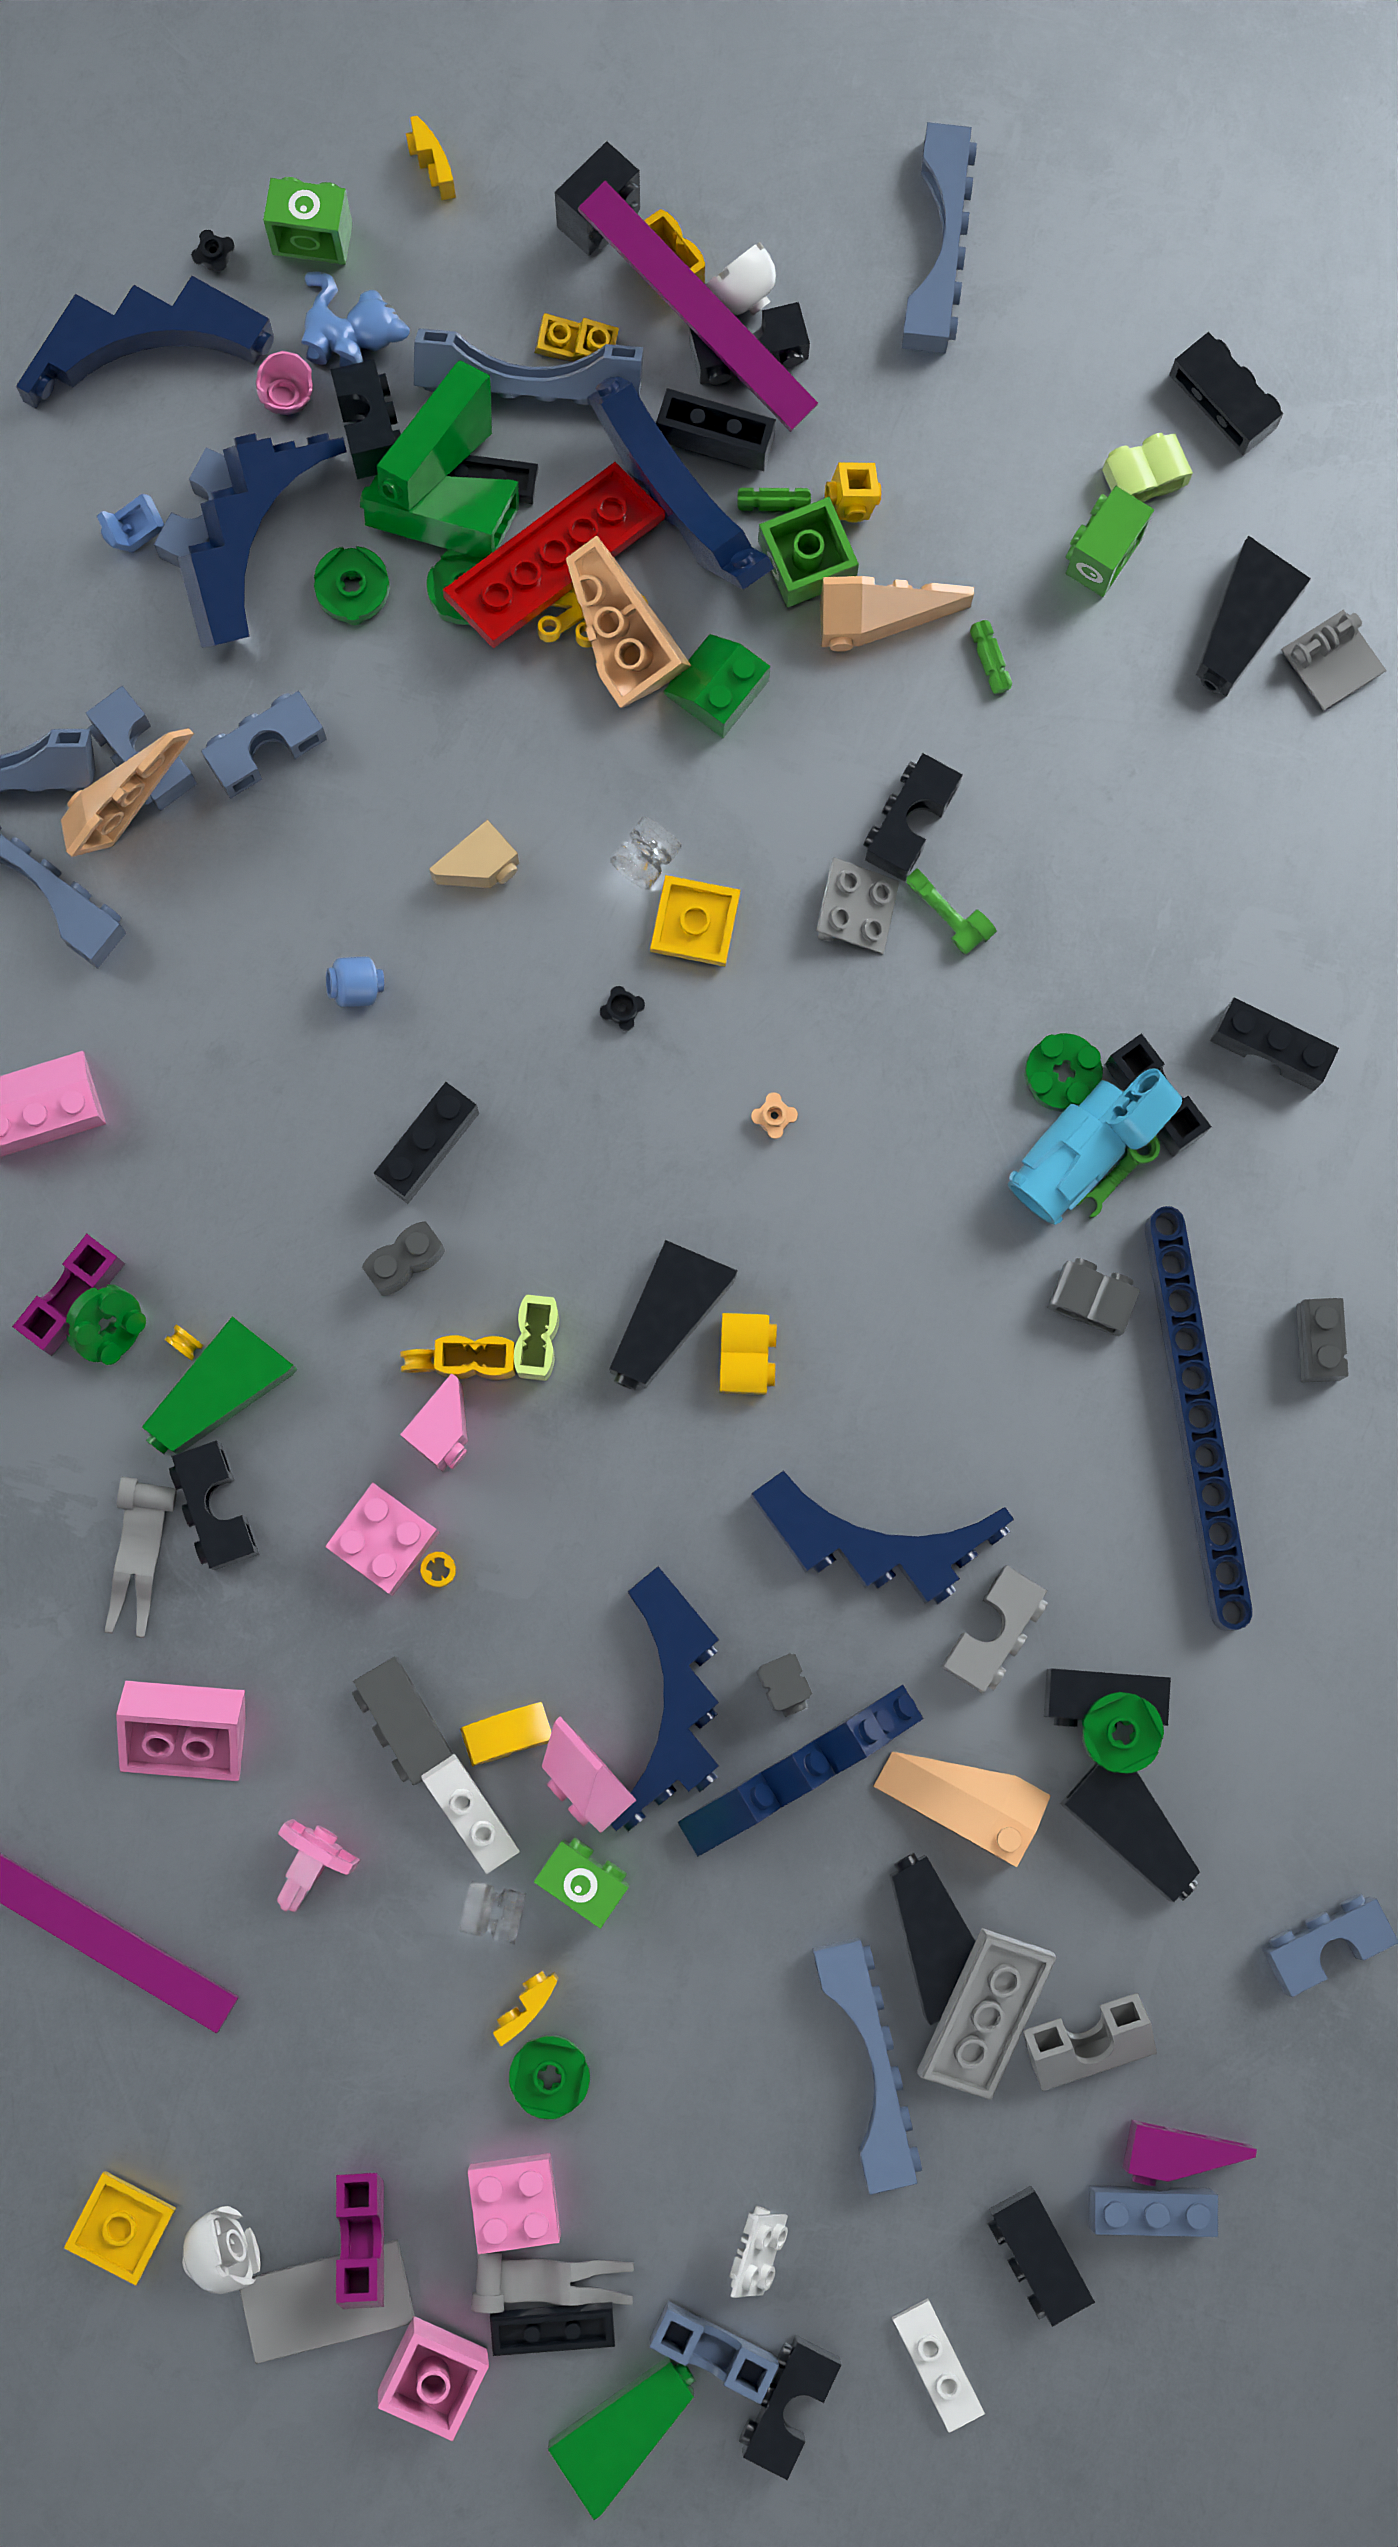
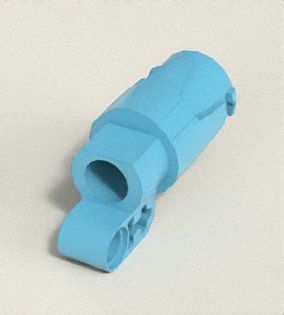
(1090, 1141)

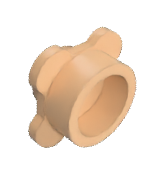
(774, 1126)

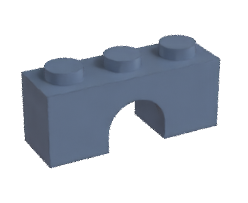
(179, 532)
(286, 722)
(119, 724)
(1297, 1955)
(1153, 2213)
(701, 2343)

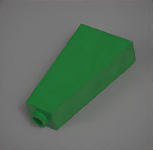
(438, 437)
(454, 515)
(219, 1384)
(617, 2436)

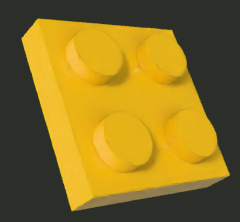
(695, 920)
(120, 2228)

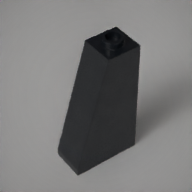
(1251, 610)
(670, 1308)
(1133, 1826)
(933, 1933)

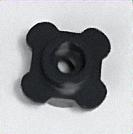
(213, 261)
(619, 997)

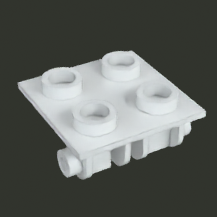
(755, 2270)

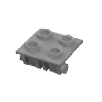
(1334, 659)
(857, 906)

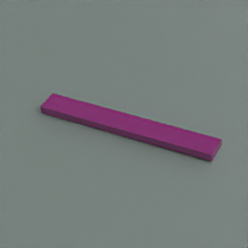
(697, 306)
(114, 1946)

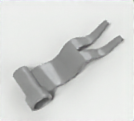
(138, 1546)
(541, 2281)

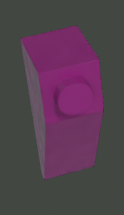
(1172, 2154)

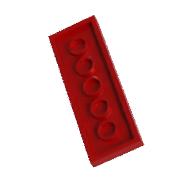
(532, 566)

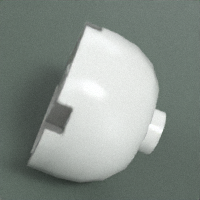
(746, 281)
(220, 2253)

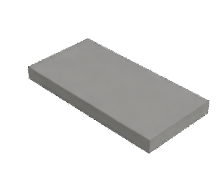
(986, 2014)
(298, 2309)

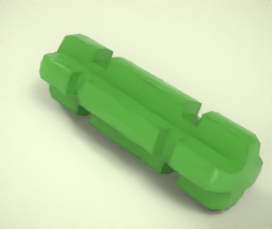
(772, 499)
(991, 656)

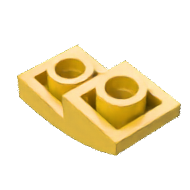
(431, 156)
(572, 340)
(506, 1734)
(533, 1998)

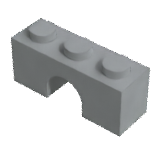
(1017, 1602)
(1117, 2039)

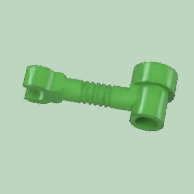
(969, 930)
(1120, 1172)

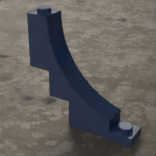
(92, 337)
(647, 455)

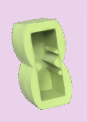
(1148, 469)
(534, 1349)

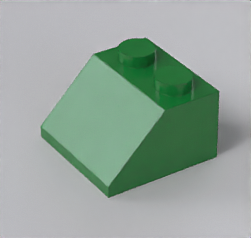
(719, 683)

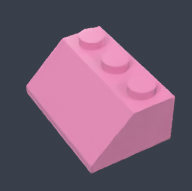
(47, 1103)
(181, 1730)

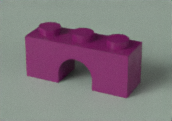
(84, 1268)
(362, 2241)

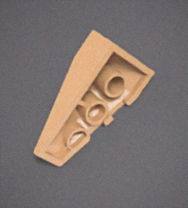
(627, 637)
(108, 805)
(976, 1803)

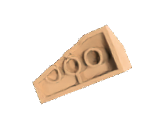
(860, 612)

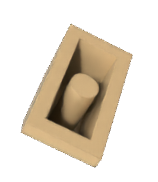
(477, 860)

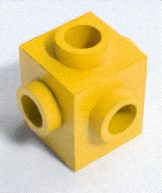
(854, 490)

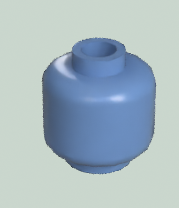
(354, 981)

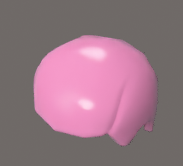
(284, 383)

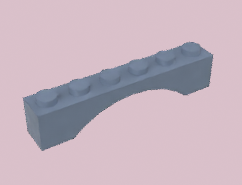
(944, 169)
(440, 350)
(54, 762)
(81, 924)
(885, 2148)

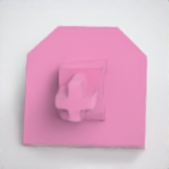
(316, 1851)

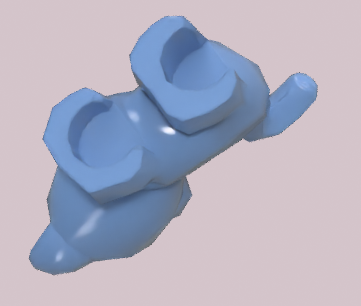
(368, 325)

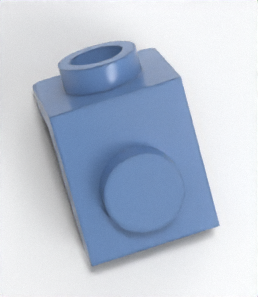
(132, 524)

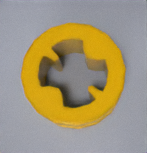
(184, 1342)
(417, 1360)
(448, 1563)

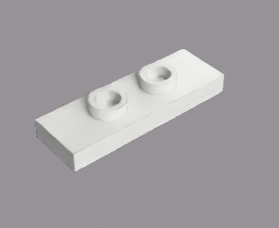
(470, 1813)
(938, 2365)

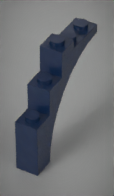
(217, 568)
(924, 1560)
(680, 1641)
(800, 1771)

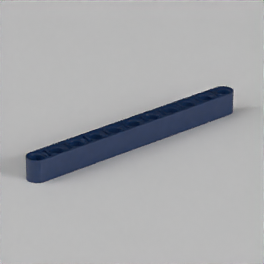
(1191, 1436)

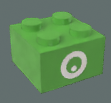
(308, 220)
(1107, 540)
(805, 549)
(582, 1881)

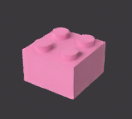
(382, 1539)
(514, 2203)
(433, 2378)

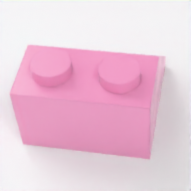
(440, 1426)
(583, 1778)

